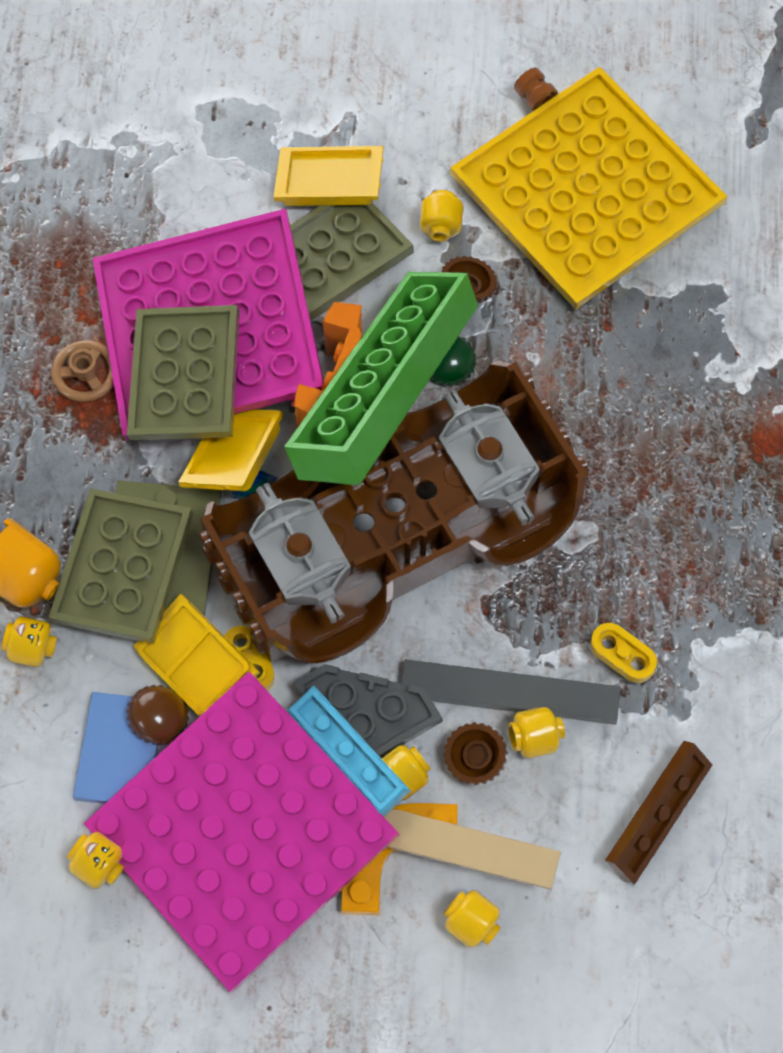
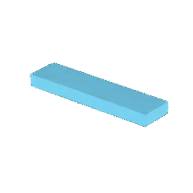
(349, 751)

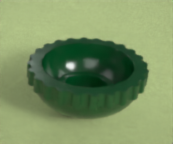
(456, 365)

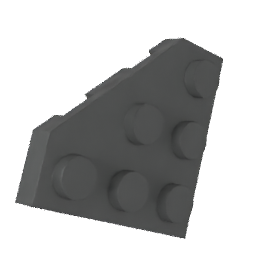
(377, 708)

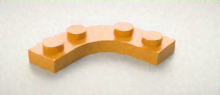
(362, 893)

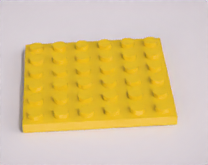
(588, 186)

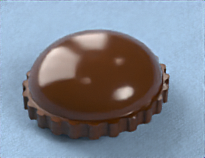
(479, 273)
(157, 714)
(475, 753)

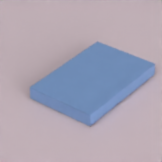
(109, 750)

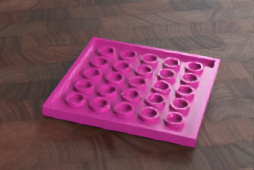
(229, 264)
(242, 831)

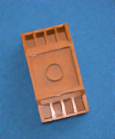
(341, 335)

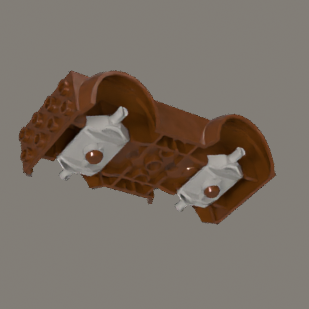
(326, 588)

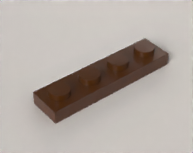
(659, 812)

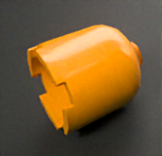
(26, 567)

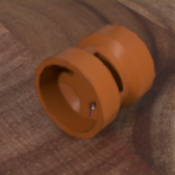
(534, 88)

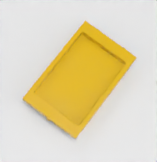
(328, 175)
(234, 460)
(194, 656)

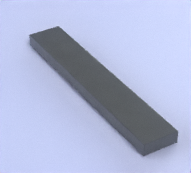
(514, 691)

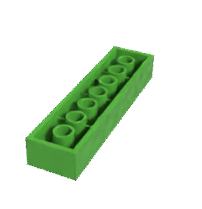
(381, 378)

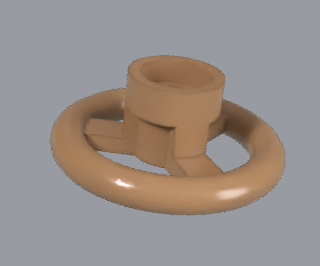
(81, 354)

